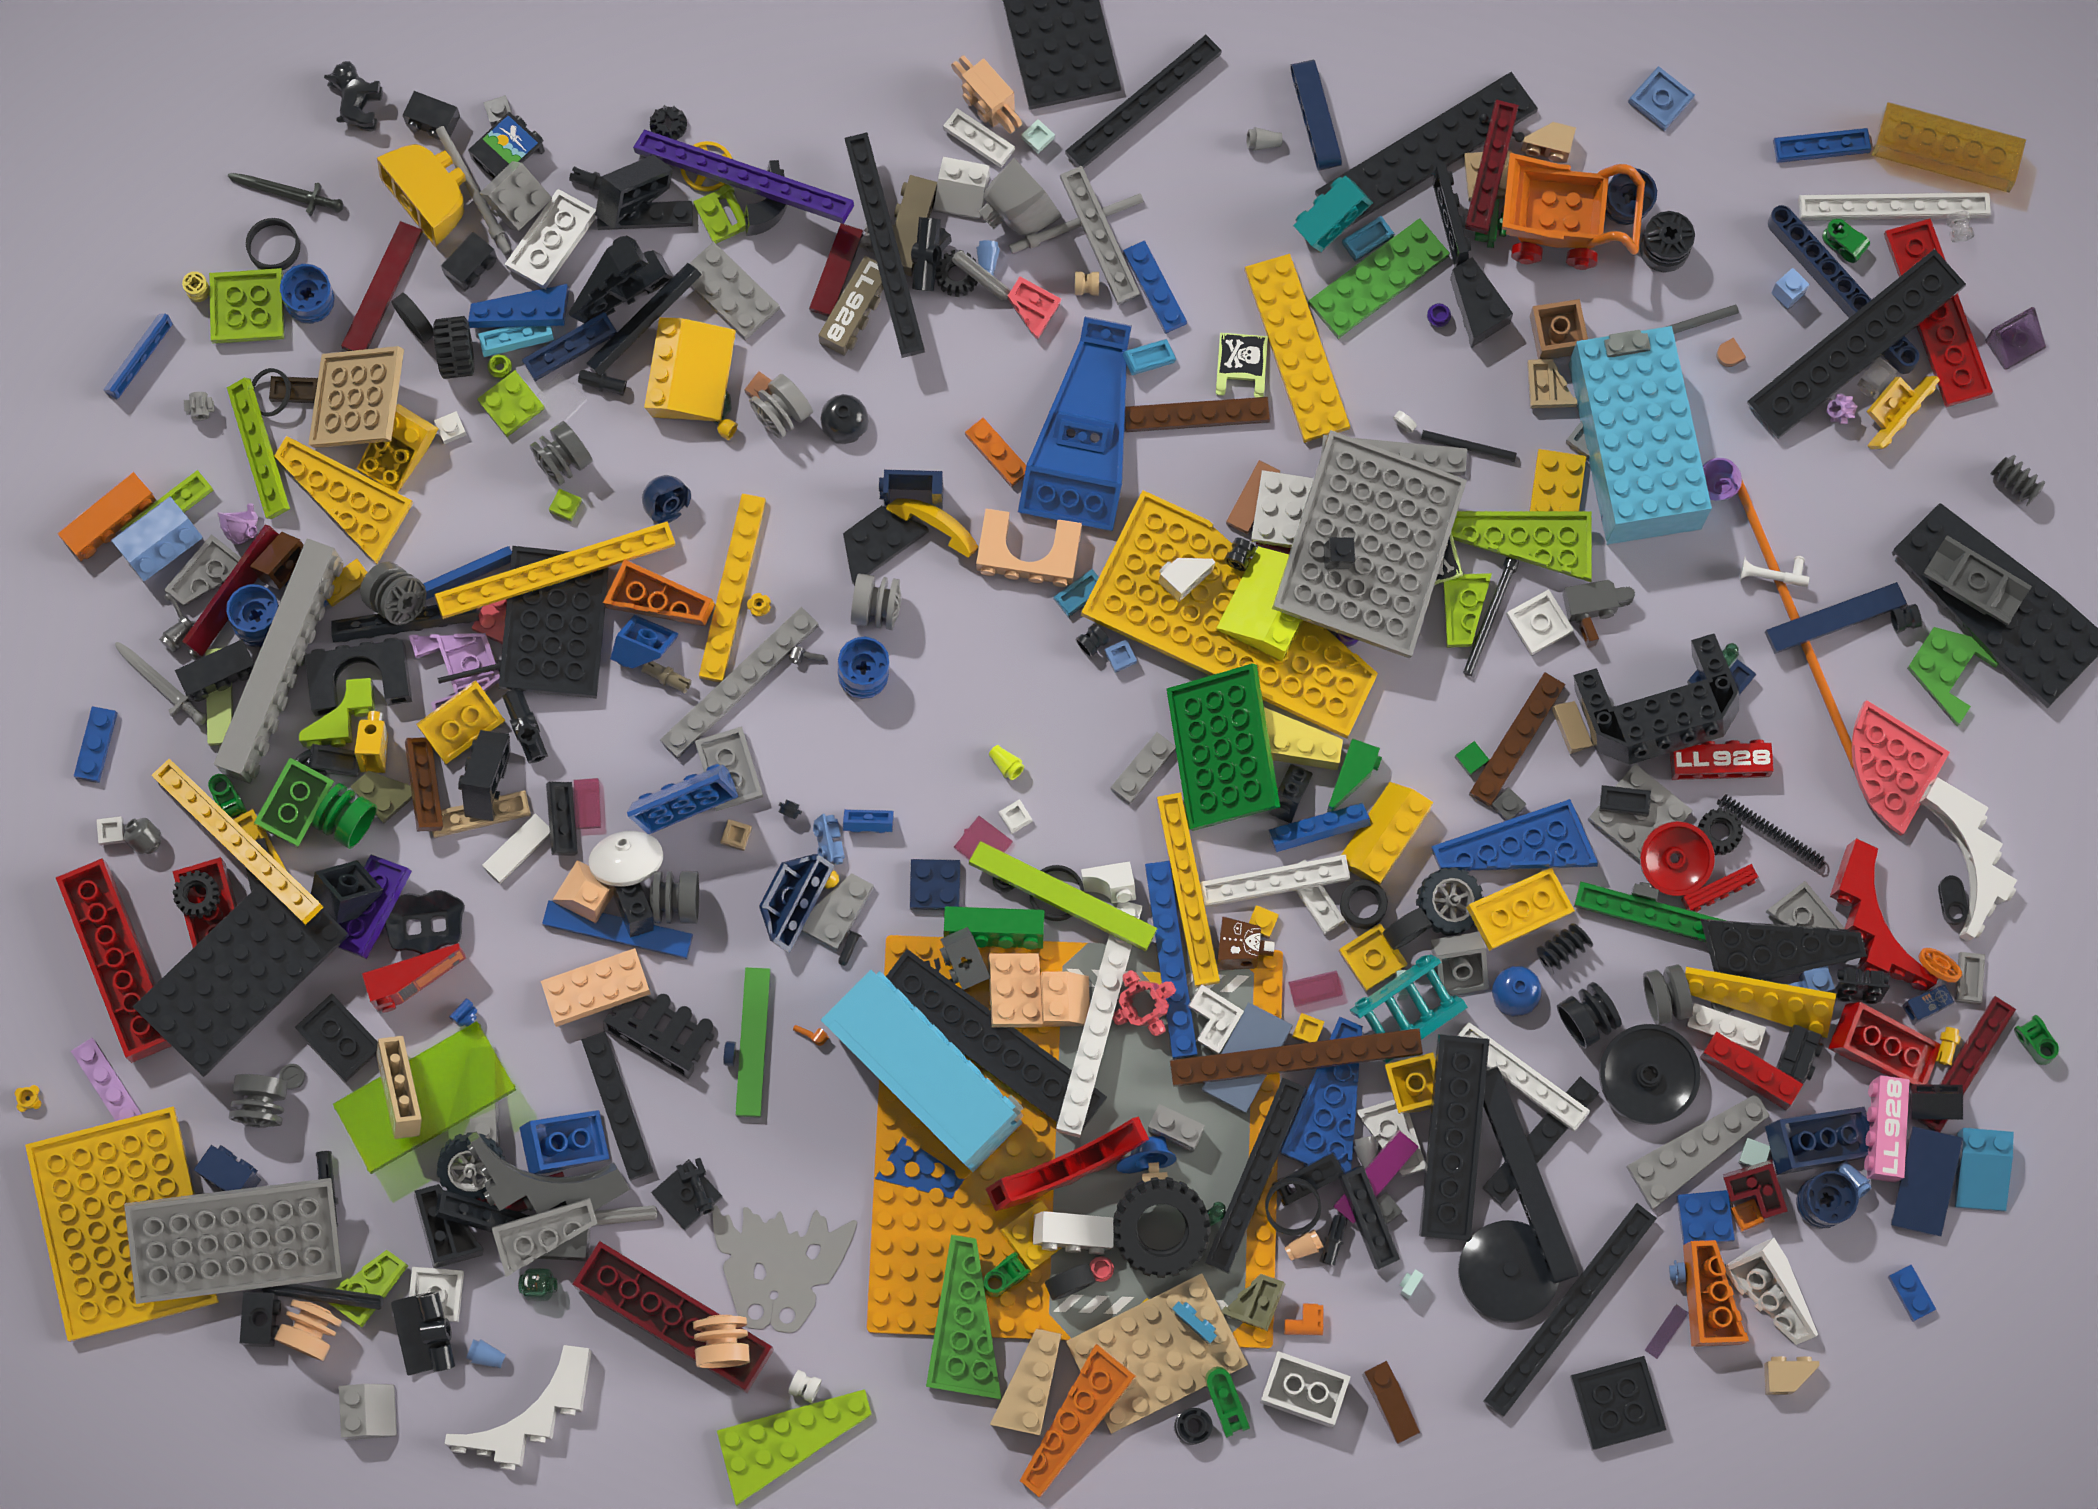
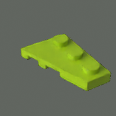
(1463, 607)
(374, 1278)

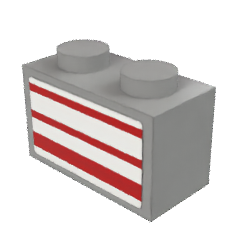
(1176, 1128)

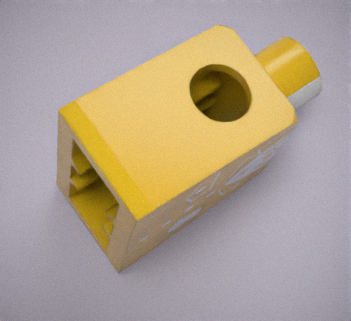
(372, 743)

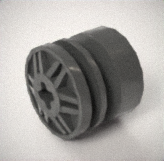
(561, 453)
(393, 593)
(675, 897)
(258, 1099)

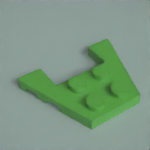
(1940, 665)

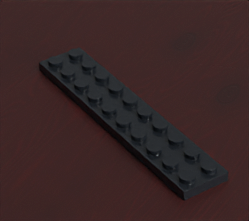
(1434, 144)
(1856, 343)
(998, 1050)

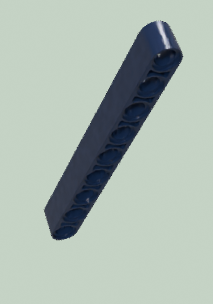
(1830, 283)

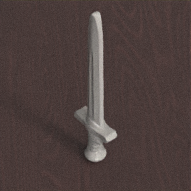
(166, 688)

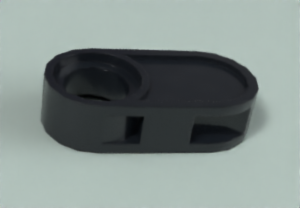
(1952, 894)

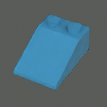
(1984, 1169)

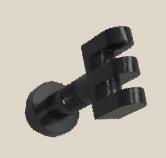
(704, 1204)

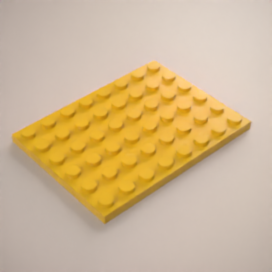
(81, 1200)

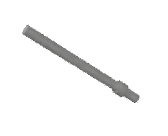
(495, 230)
(1032, 240)

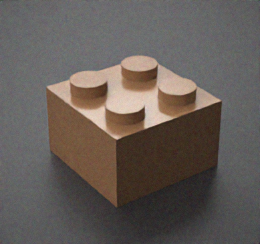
(1557, 328)

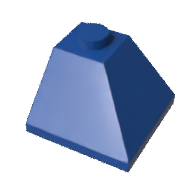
(641, 642)

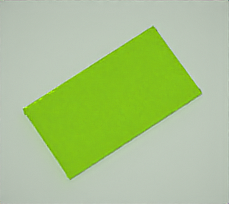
(450, 1086)

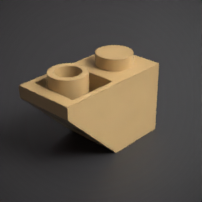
(1550, 141)
(1786, 1376)

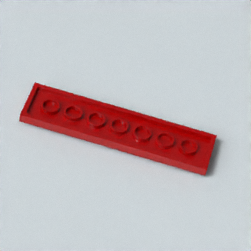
(1946, 331)

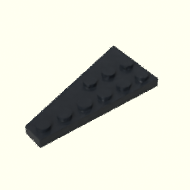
(1777, 950)

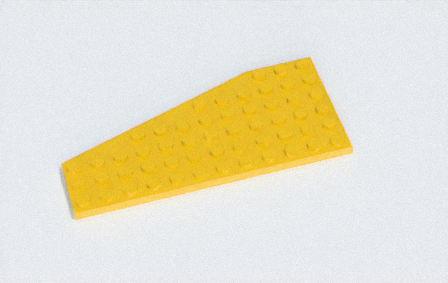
(1314, 679)

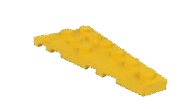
(356, 503)

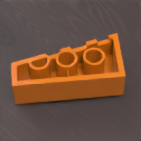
(653, 595)
(1710, 1298)

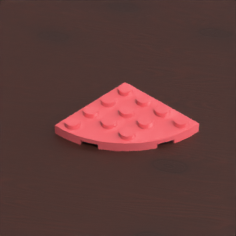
(1893, 765)

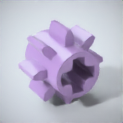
(1841, 409)

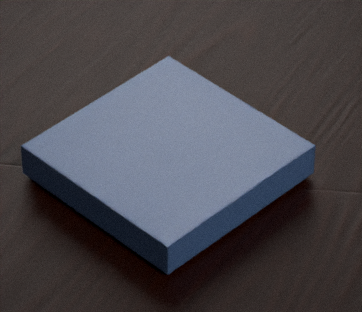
(1661, 98)

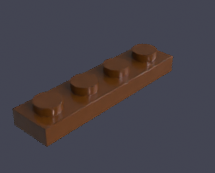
(423, 784)

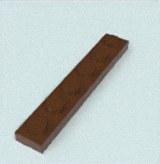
(1196, 414)
(1517, 739)

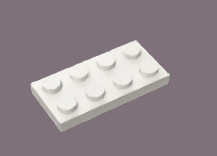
(551, 239)

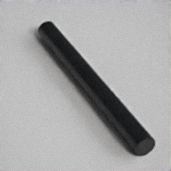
(1470, 446)

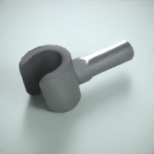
(798, 653)

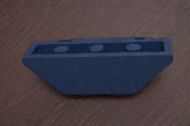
(793, 897)

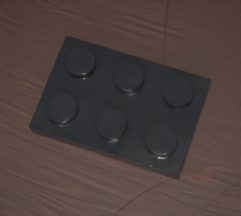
(338, 1037)

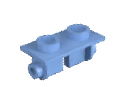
(825, 829)

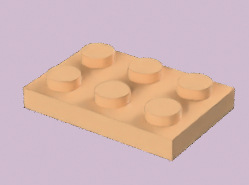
(1015, 990)

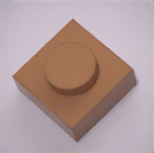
(758, 383)

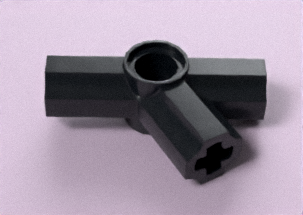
(928, 252)
(525, 726)

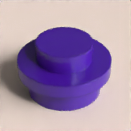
(1439, 315)

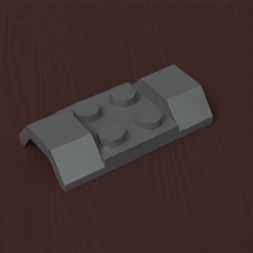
(1976, 580)

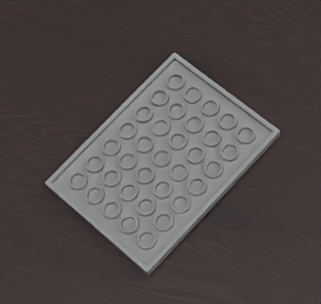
(1400, 534)

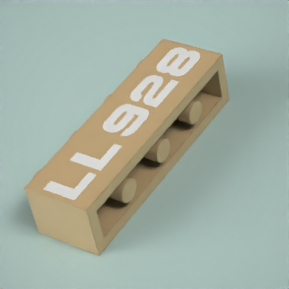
(398, 1087)

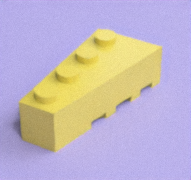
(1301, 743)

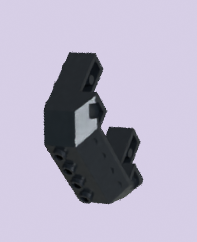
(1665, 719)

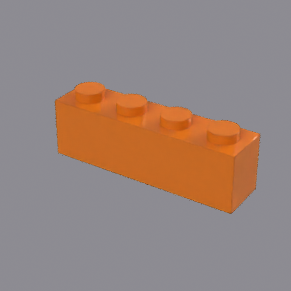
(107, 517)

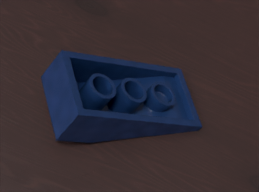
(1818, 1140)

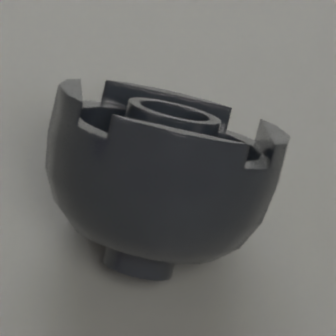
(844, 418)

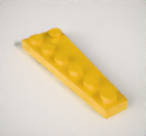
(1765, 999)

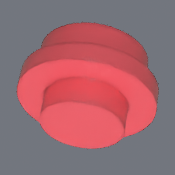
(1102, 1268)

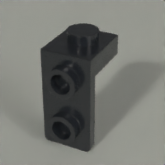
(1291, 792)

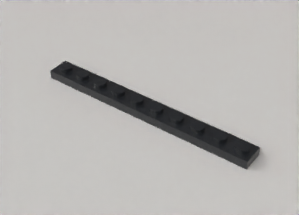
(884, 245)
(1569, 1310)

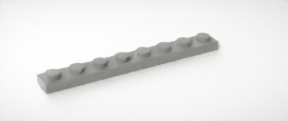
(739, 682)

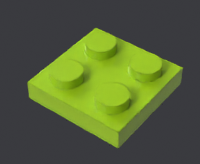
(511, 403)

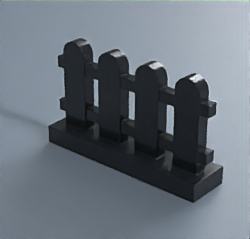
(660, 1049)

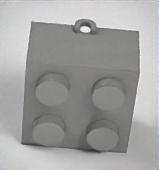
(515, 195)

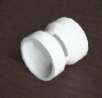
(799, 1384)

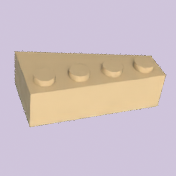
(1028, 1392)

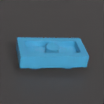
(1187, 1315)

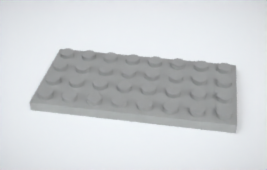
(233, 1240)

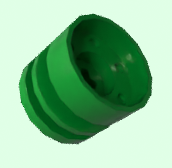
(344, 816)

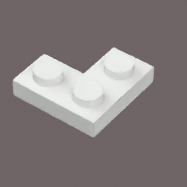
(1221, 1018)

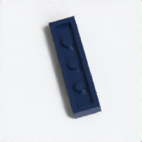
(569, 346)

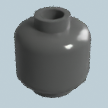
(142, 835)

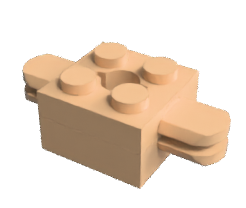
(987, 93)

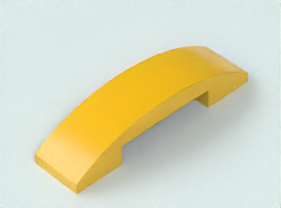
(961, 538)

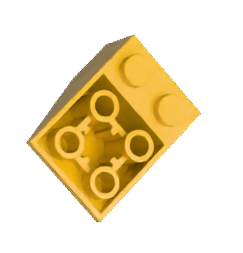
(396, 459)

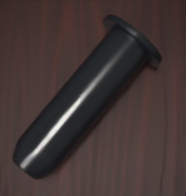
(848, 948)

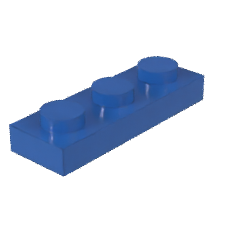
(95, 744)

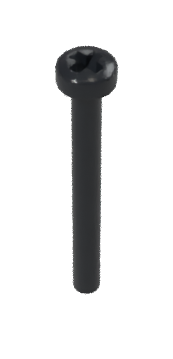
(470, 673)

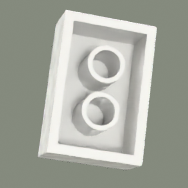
(1305, 1389)

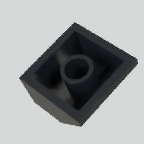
(345, 890)

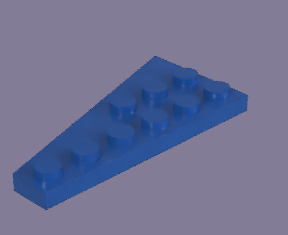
(1531, 841)

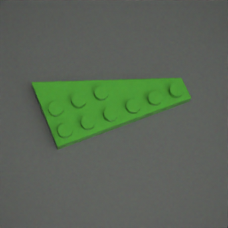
(963, 1341)

